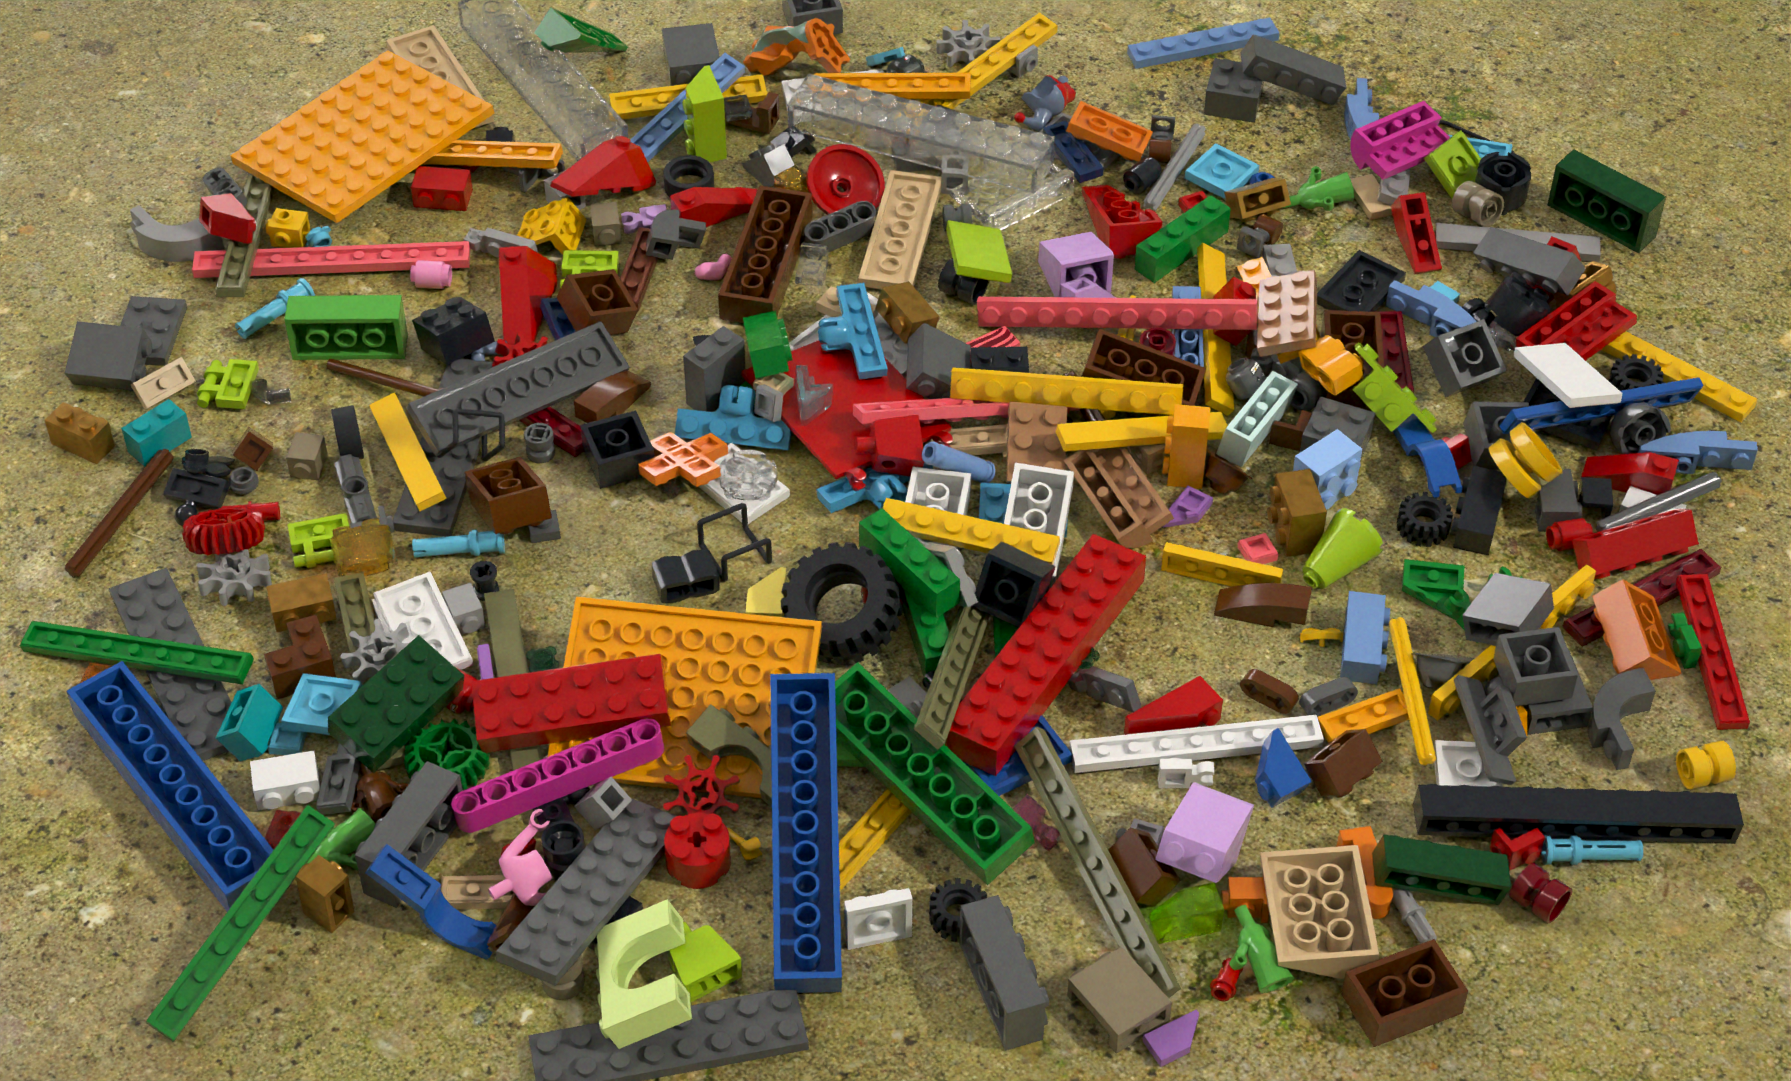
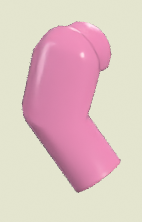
(713, 270)

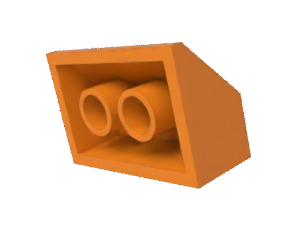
(1635, 631)

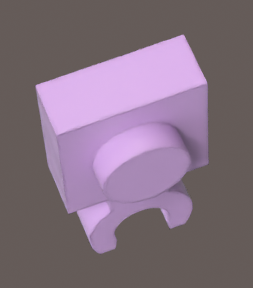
(642, 219)

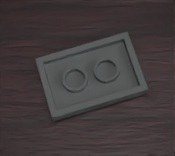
(161, 322)

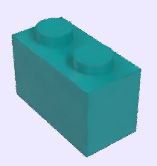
(156, 430)
(249, 722)

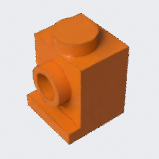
(1248, 892)

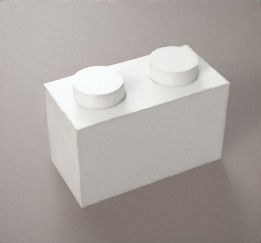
(285, 780)

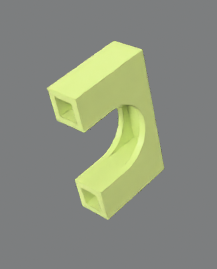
(621, 950)

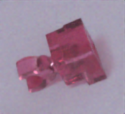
(1034, 816)

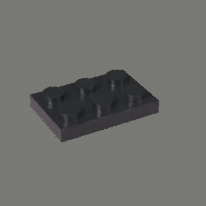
(1359, 284)
(1586, 432)

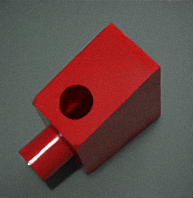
(893, 445)

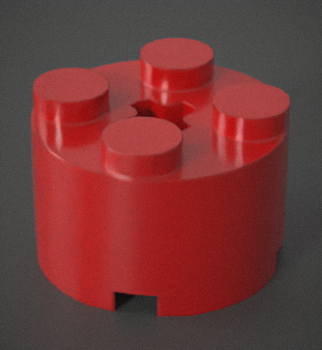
(697, 849)

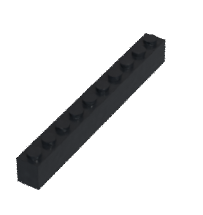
(1578, 812)

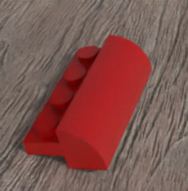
(1583, 322)

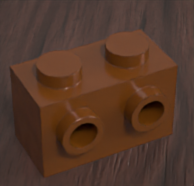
(1343, 763)
(1144, 876)

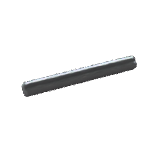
(1662, 501)

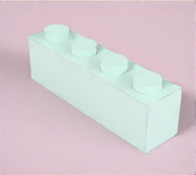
(1256, 418)

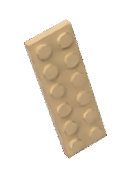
(431, 53)
(900, 229)

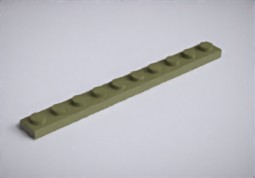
(1093, 859)

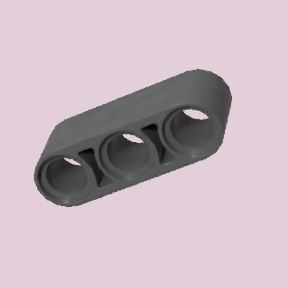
(848, 220)

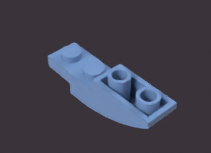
(1357, 111)
(1428, 307)
(1188, 341)
(1704, 450)

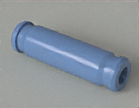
(958, 461)

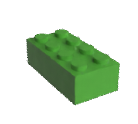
(346, 327)

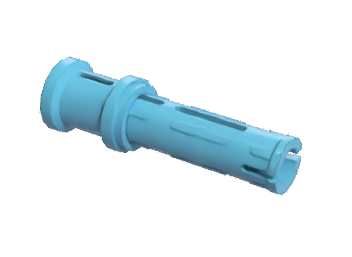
(273, 309)
(474, 542)
(1576, 850)

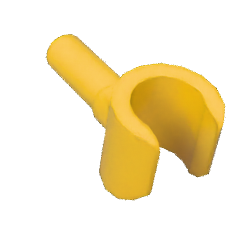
(748, 848)

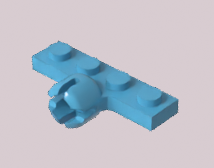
(855, 332)
(734, 422)
(878, 488)

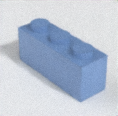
(1364, 637)

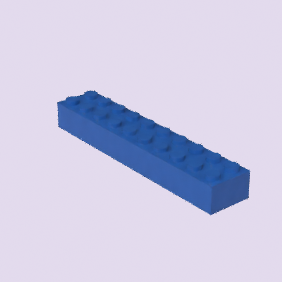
(171, 781)
(805, 833)

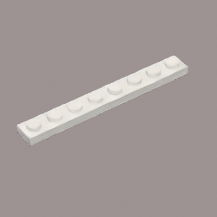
(1191, 743)

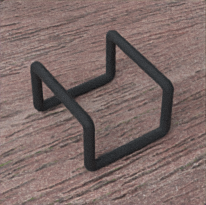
(485, 455)
(766, 555)

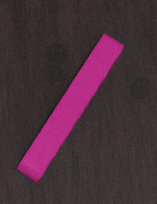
(557, 775)

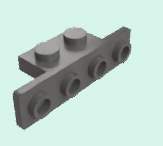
(1493, 725)

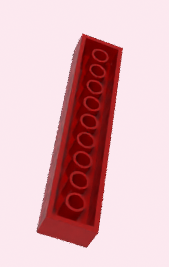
(1044, 653)

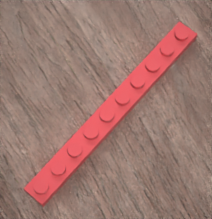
(339, 258)
(1118, 313)

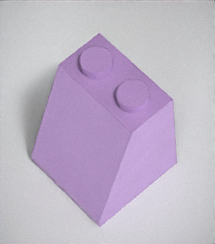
(1074, 258)
(1205, 833)

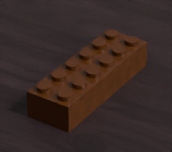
(765, 254)

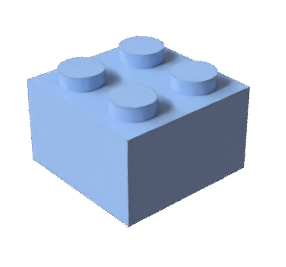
(1333, 464)

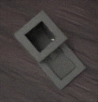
(670, 231)

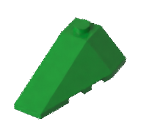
(575, 36)

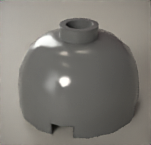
(1636, 426)

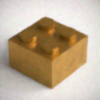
(1296, 512)

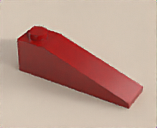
(608, 168)
(1117, 221)
(523, 283)

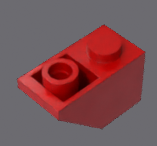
(226, 218)

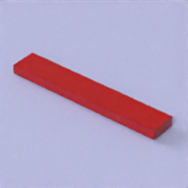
(1715, 657)

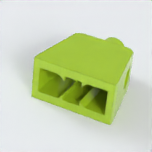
(704, 961)

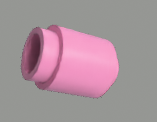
(431, 274)

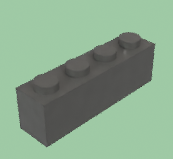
(1293, 69)
(1536, 262)

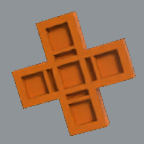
(690, 460)

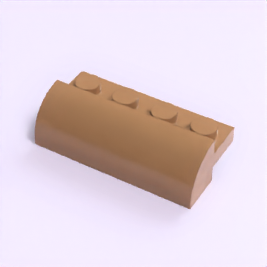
(1120, 494)

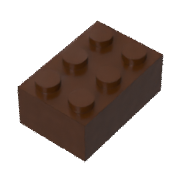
(508, 495)
(1404, 992)

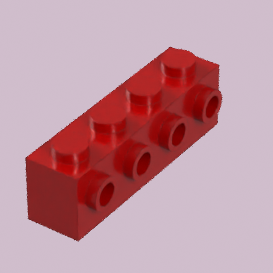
(1637, 542)

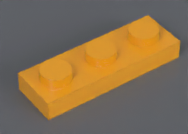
(1369, 714)

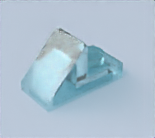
(810, 397)

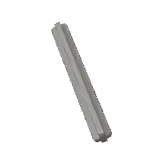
(1174, 167)

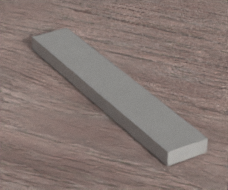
(1468, 238)

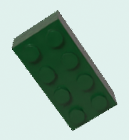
(1606, 201)
(395, 703)

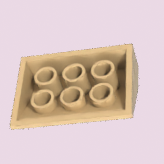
(1319, 909)

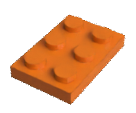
(1109, 131)

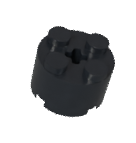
(1505, 176)
(1517, 304)

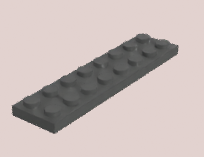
(519, 386)
(449, 471)
(195, 706)
(587, 894)
(715, 1036)

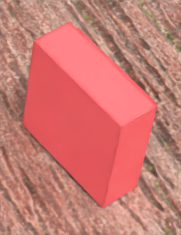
(1258, 549)

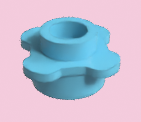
(318, 237)

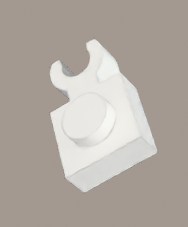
(1181, 773)

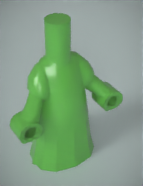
(1323, 193)
(346, 839)
(1261, 953)

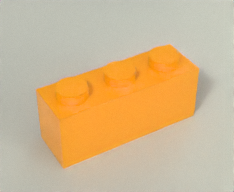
(1186, 446)

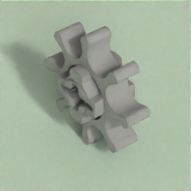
(965, 43)
(234, 575)
(374, 650)

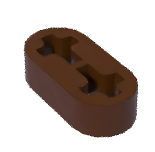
(1269, 691)

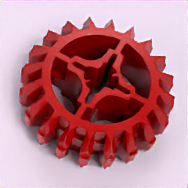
(223, 530)

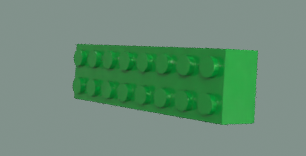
(928, 780)

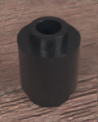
(1142, 175)

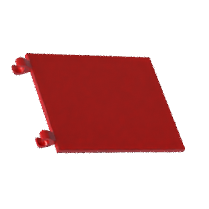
(833, 432)

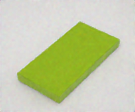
(978, 252)

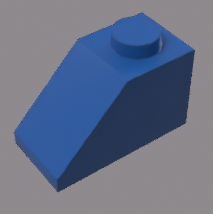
(1279, 771)

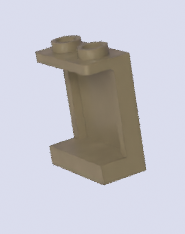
(1120, 998)

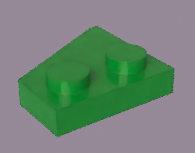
(1432, 582)

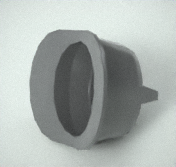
(1438, 668)

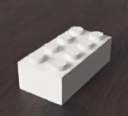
(939, 490)
(1040, 502)

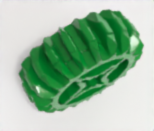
(450, 747)

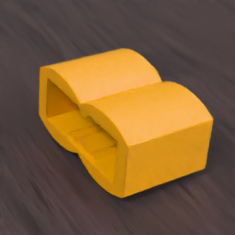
(1332, 364)

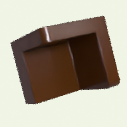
(1288, 434)
(252, 448)

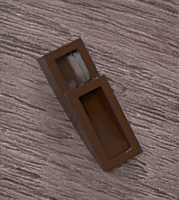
(610, 396)
(1264, 603)

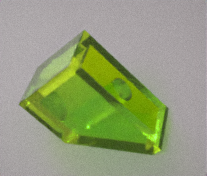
(1188, 914)

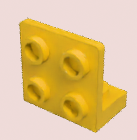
(557, 222)

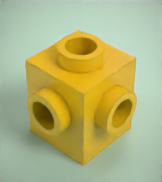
(288, 228)

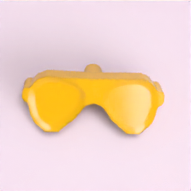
(1328, 633)

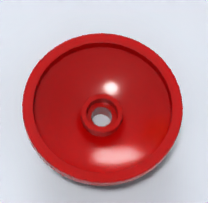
(847, 168)

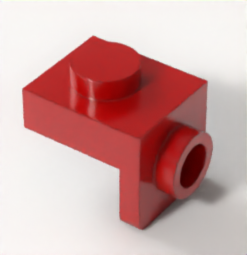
(1519, 850)

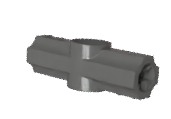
(354, 489)

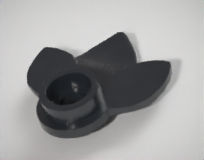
(199, 461)

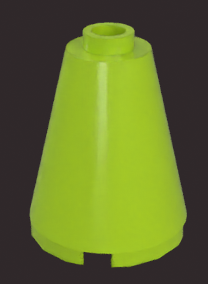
(1341, 549)

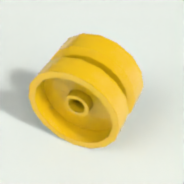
(1525, 460)

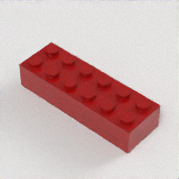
(569, 702)

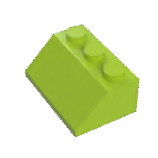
(705, 117)

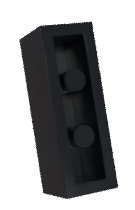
(1478, 510)

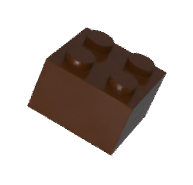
(597, 298)

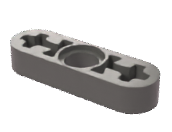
(220, 182)

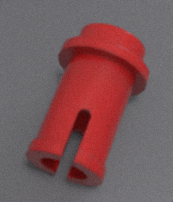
(1224, 985)

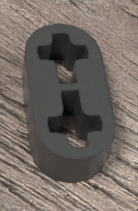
(1328, 696)

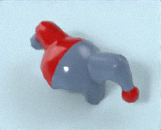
(1046, 101)

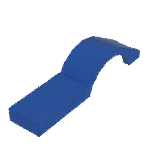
(1434, 453)
(425, 897)

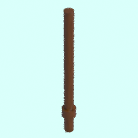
(380, 378)

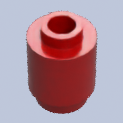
(1561, 533)

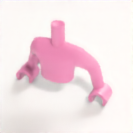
(523, 873)

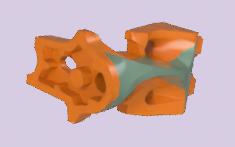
(782, 44)

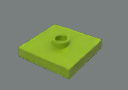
(1454, 162)

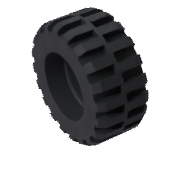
(838, 567)

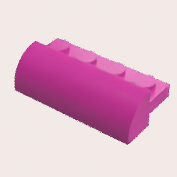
(1397, 140)

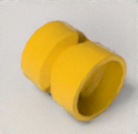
(1710, 764)

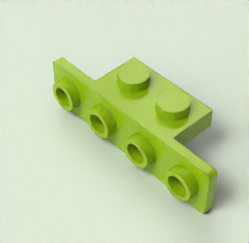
(1386, 397)

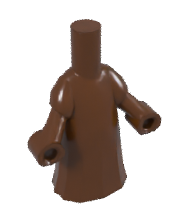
(378, 792)

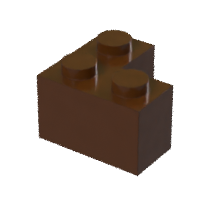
(306, 655)

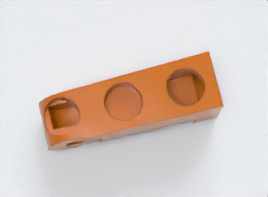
(1378, 896)

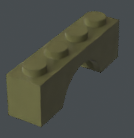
(719, 735)

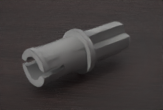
(1413, 915)

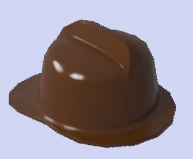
(1223, 474)

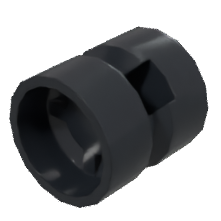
(966, 287)
(561, 846)

